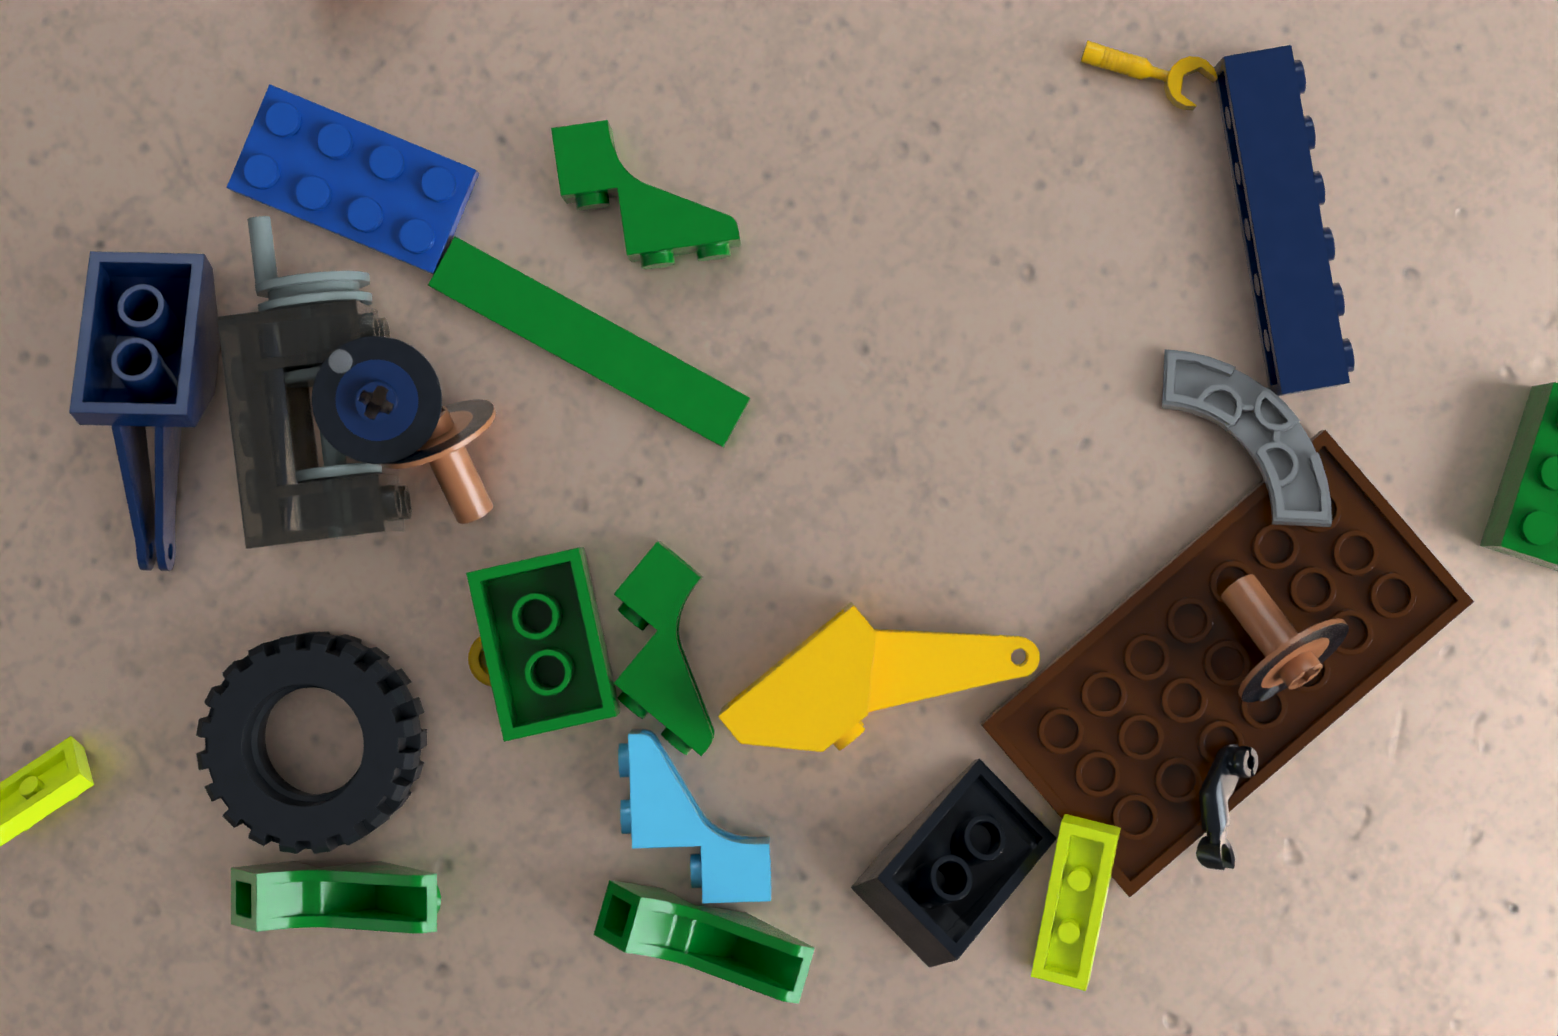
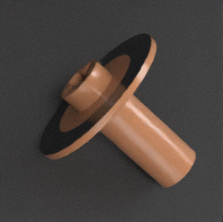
(450, 460)
(1289, 655)

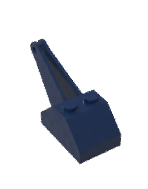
(149, 362)

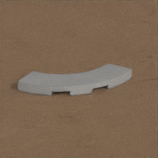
(1262, 426)

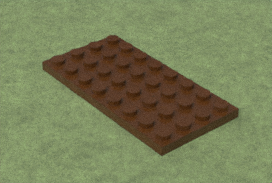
(1152, 689)

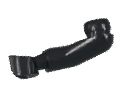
(1228, 765)

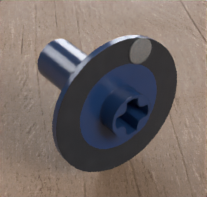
(359, 426)

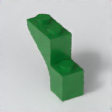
(653, 220)
(660, 674)
(339, 896)
(705, 938)

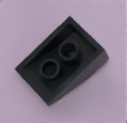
(954, 865)

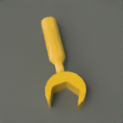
(1141, 68)

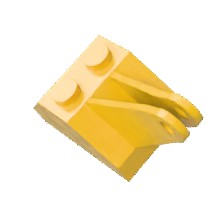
(851, 669)

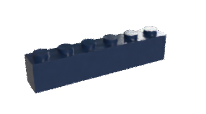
(1283, 221)

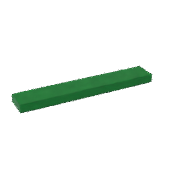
(589, 342)

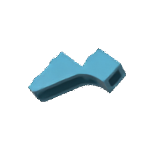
(667, 815)

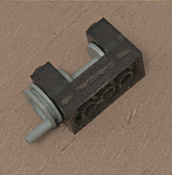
(268, 373)

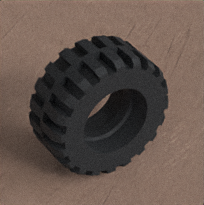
(239, 756)

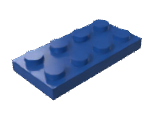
(352, 179)

